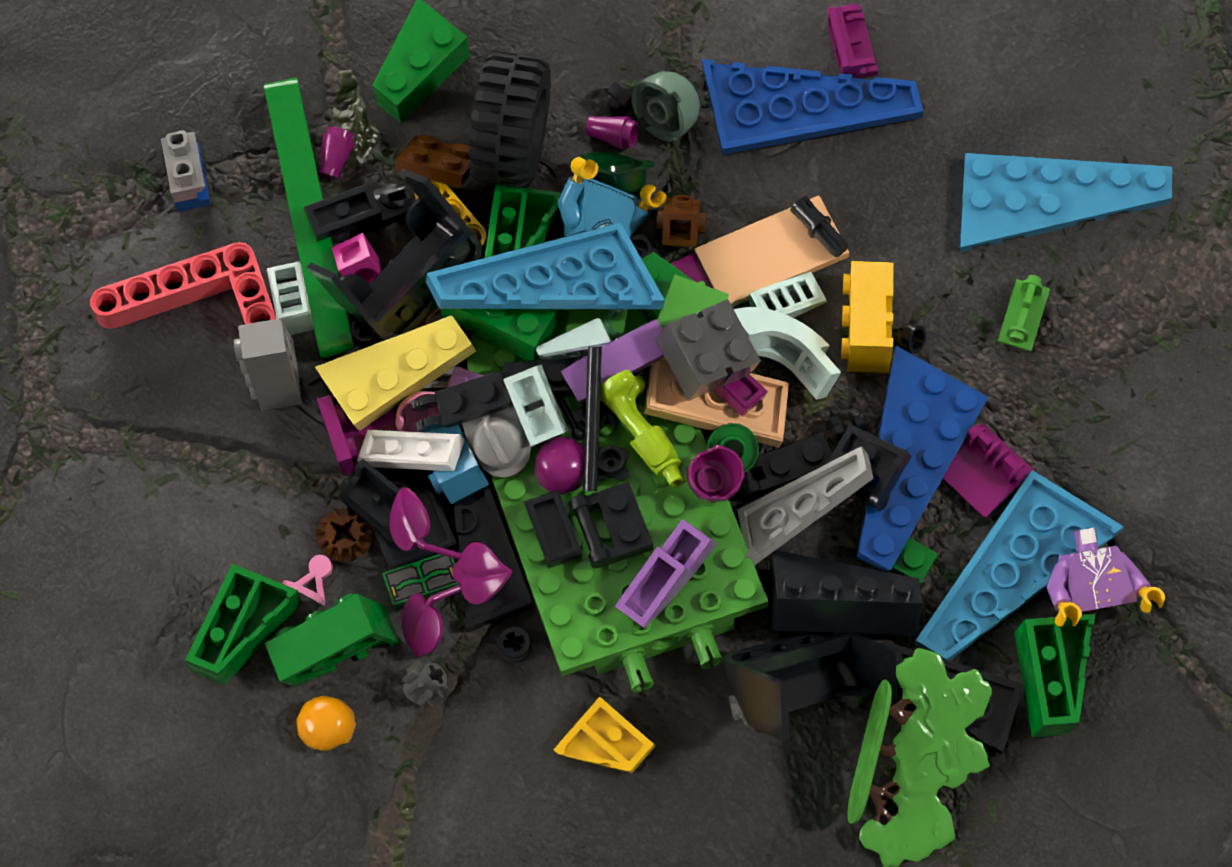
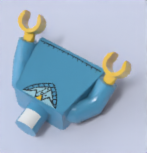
(593, 205)

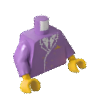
(1097, 580)

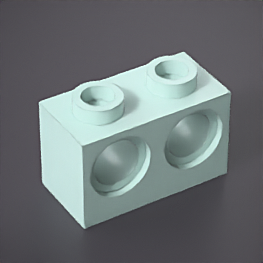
(535, 405)

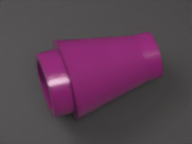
(616, 131)
(335, 149)

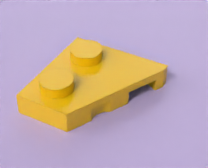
(605, 740)

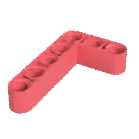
(192, 288)

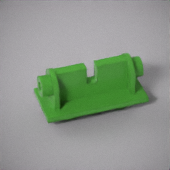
(1024, 313)

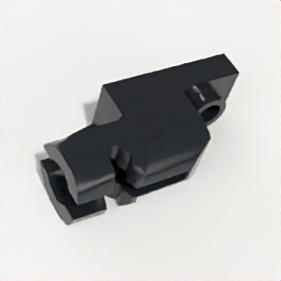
(358, 211)

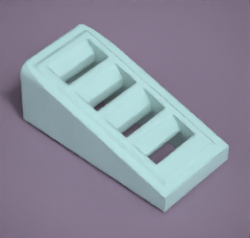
(770, 293)
(298, 317)
(575, 342)

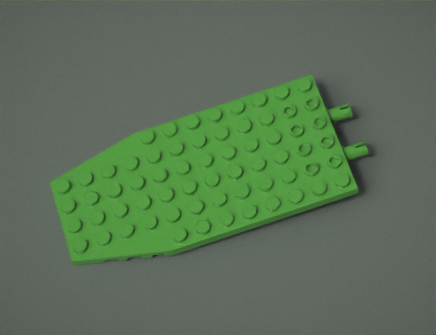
(581, 600)

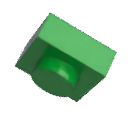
(914, 560)

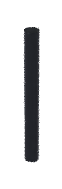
(592, 419)

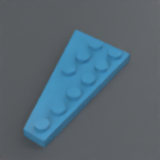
(1041, 195)
(567, 273)
(1012, 563)

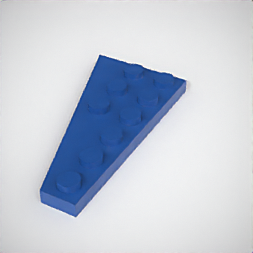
(791, 105)
(930, 420)

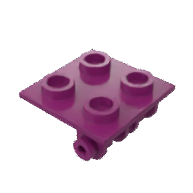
(985, 470)

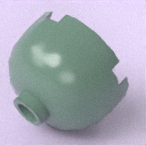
(666, 104)

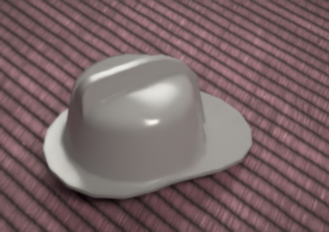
(499, 442)

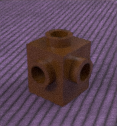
(681, 221)

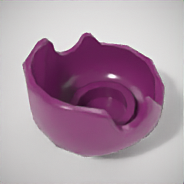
(560, 464)
(715, 474)

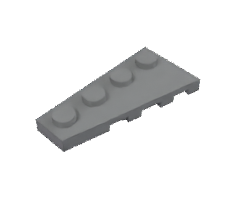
(792, 508)

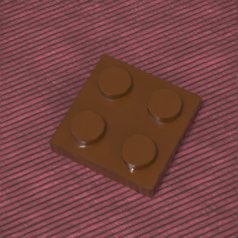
(435, 160)

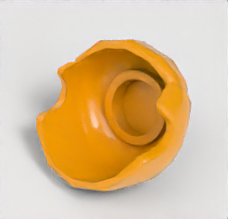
(325, 723)

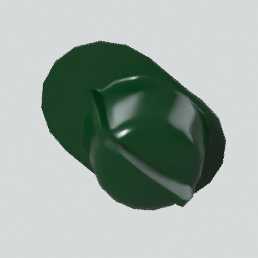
(620, 171)

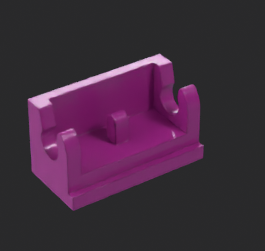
(851, 41)

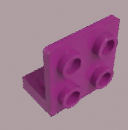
(345, 436)

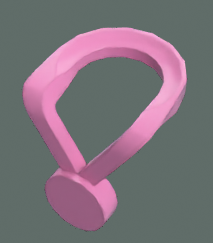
(319, 568)

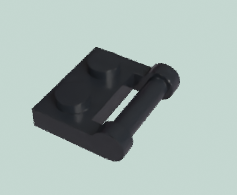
(885, 460)
(622, 522)

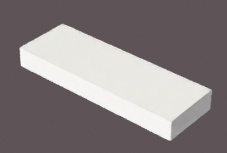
(411, 450)

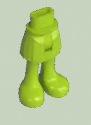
(650, 442)

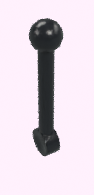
(577, 432)

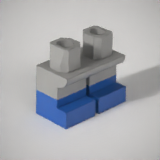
(185, 170)

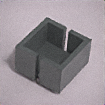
(706, 346)

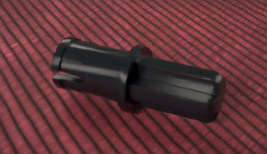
(819, 226)

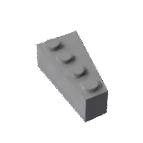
(269, 364)

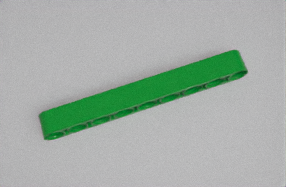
(302, 189)

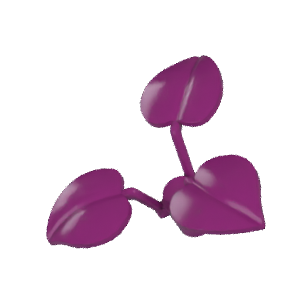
(477, 572)

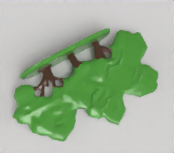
(927, 755)

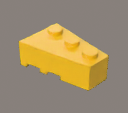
(868, 317)

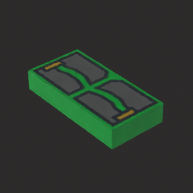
(421, 577)

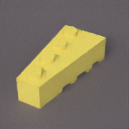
(384, 374)

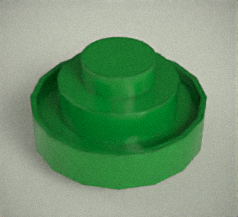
(739, 439)

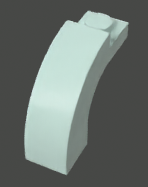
(791, 344)

